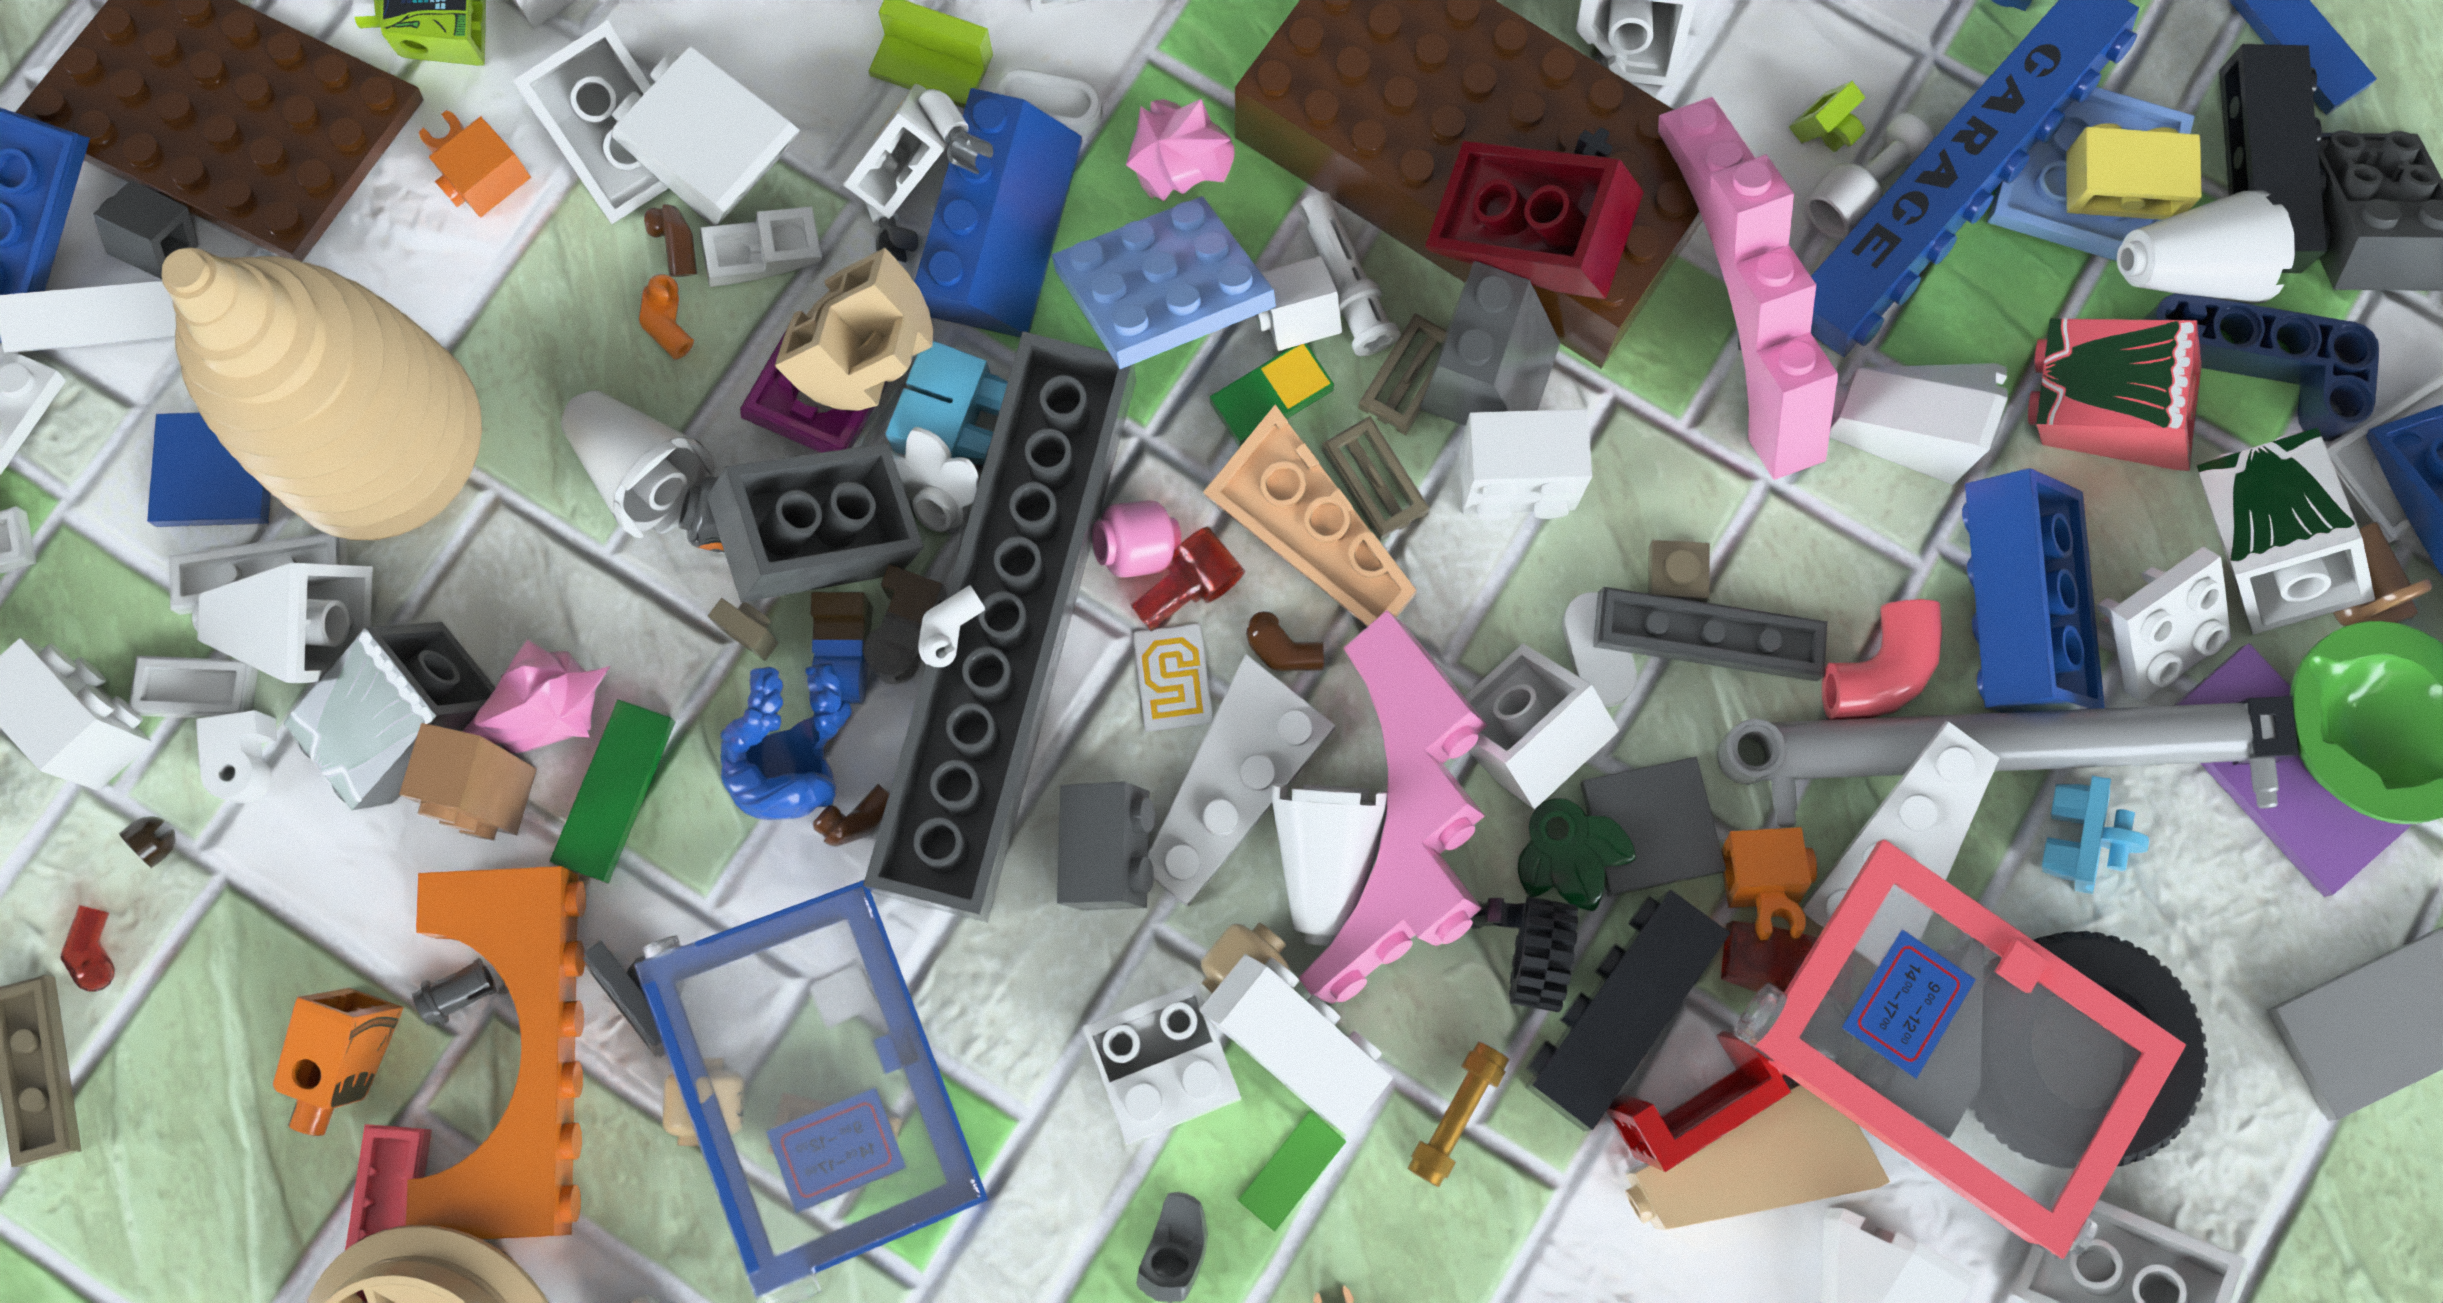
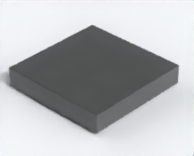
(1666, 819)

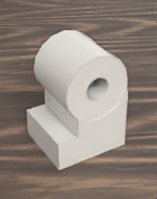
(232, 755)

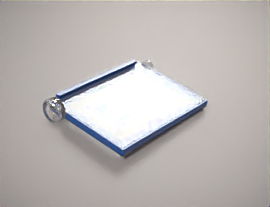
(809, 1088)

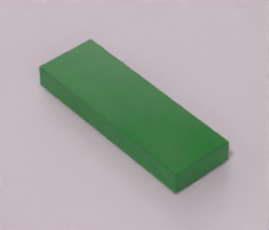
(612, 791)

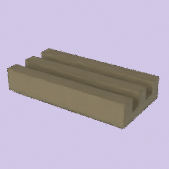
(1386, 412)
(1399, 517)

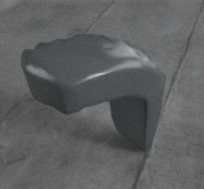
(1174, 1250)

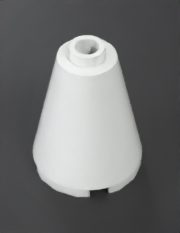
(2213, 251)
(634, 461)
(1326, 853)

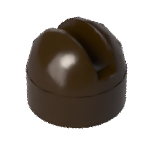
(145, 843)

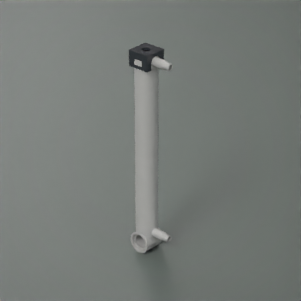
(2242, 733)

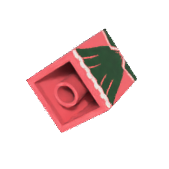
(2119, 389)

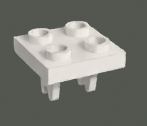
(2169, 623)

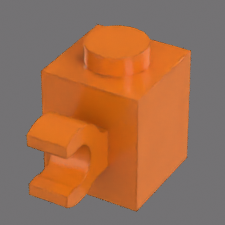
(474, 164)
(1770, 873)

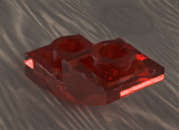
(1758, 962)

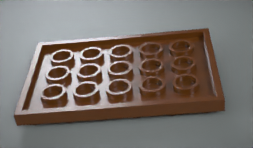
(226, 114)

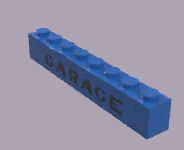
(1964, 165)

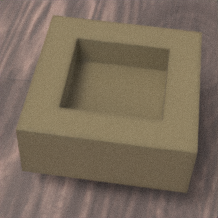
(1679, 569)
(745, 626)

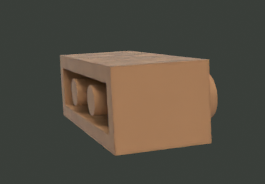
(467, 782)

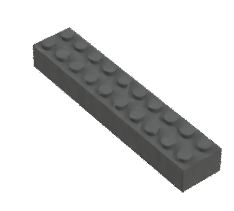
(1025, 561)

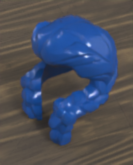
(786, 770)

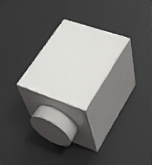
(1304, 304)

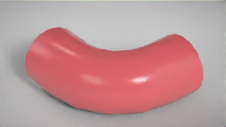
(1898, 670)

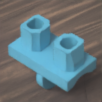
(2089, 807)

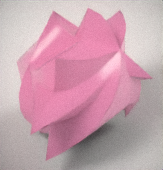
(1178, 148)
(538, 701)

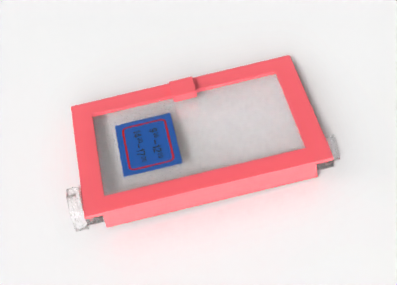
(1966, 1049)

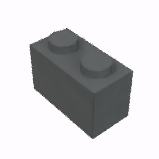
(1104, 846)

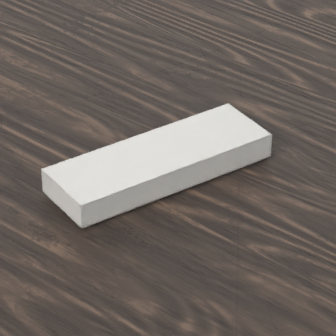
(86, 316)
(210, 569)

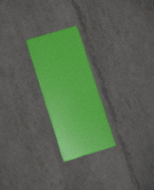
(1292, 1171)

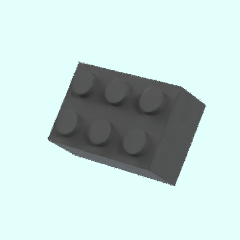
(813, 521)

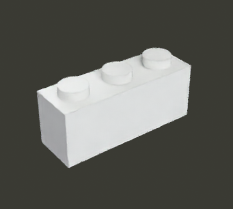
(1298, 1041)

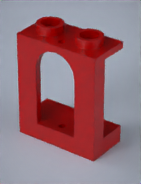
(1705, 1116)

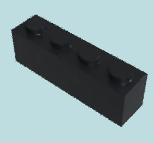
(2276, 138)
(1625, 1010)

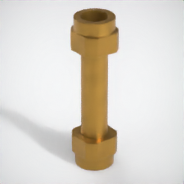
(1484, 1068)

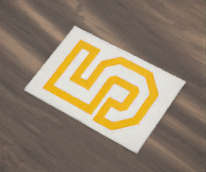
(1173, 677)

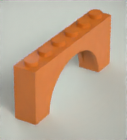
(524, 1170)

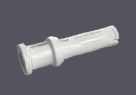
(1356, 294)

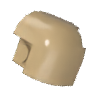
(857, 334)

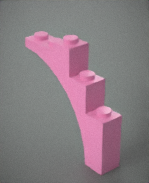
(1769, 289)
(1427, 812)

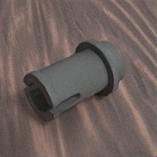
(453, 992)

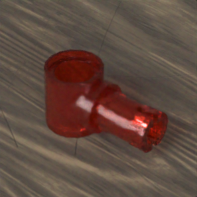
(1199, 571)

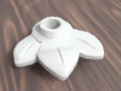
(935, 481)

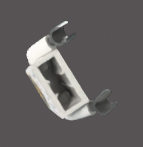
(902, 156)

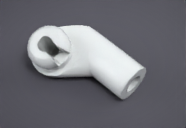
(942, 625)

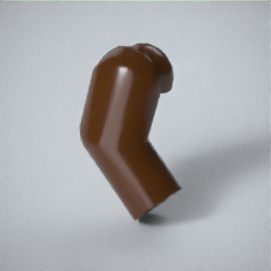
(678, 239)
(1277, 648)
(857, 824)

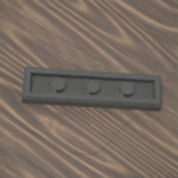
(1710, 634)

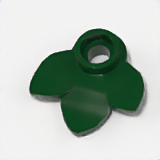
(1578, 860)

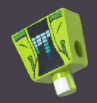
(428, 28)

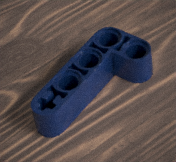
(2309, 364)

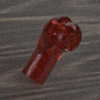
(84, 953)

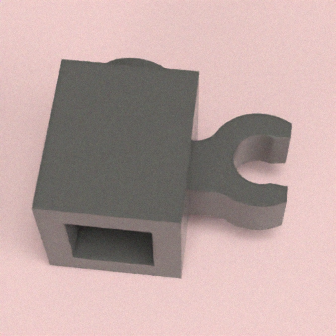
(144, 227)

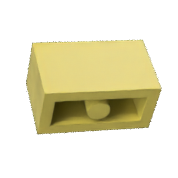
(2133, 172)

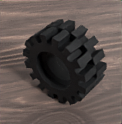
(1544, 955)

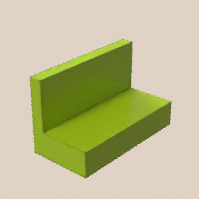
(931, 50)

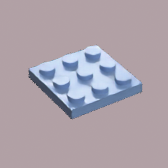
(2038, 198)
(1163, 281)

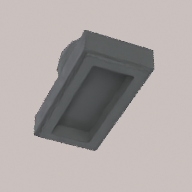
(625, 992)

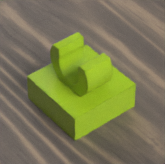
(1832, 118)

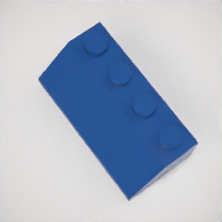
(999, 225)
(2032, 594)

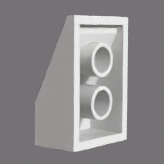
(575, 103)
(2133, 1264)

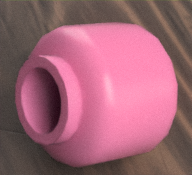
(1135, 538)

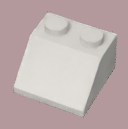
(1538, 724)

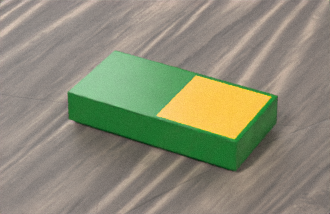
(1288, 381)

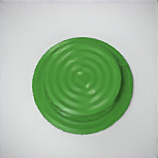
(2374, 720)

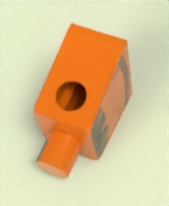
(332, 1053)

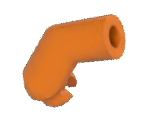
(659, 316)

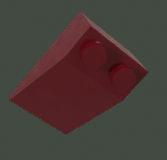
(1538, 215)

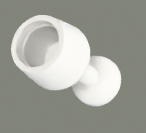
(1851, 190)

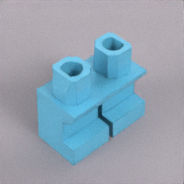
(946, 398)

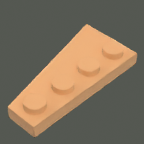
(1301, 515)

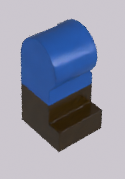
(839, 635)

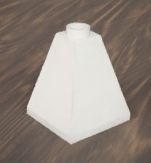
(288, 618)

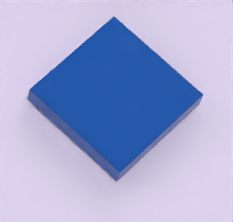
(199, 479)

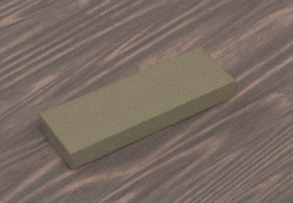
(35, 1074)

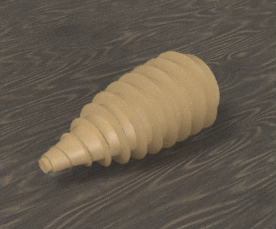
(323, 391)

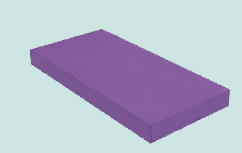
(2309, 823)

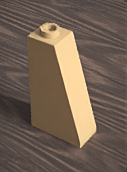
(1774, 1160)

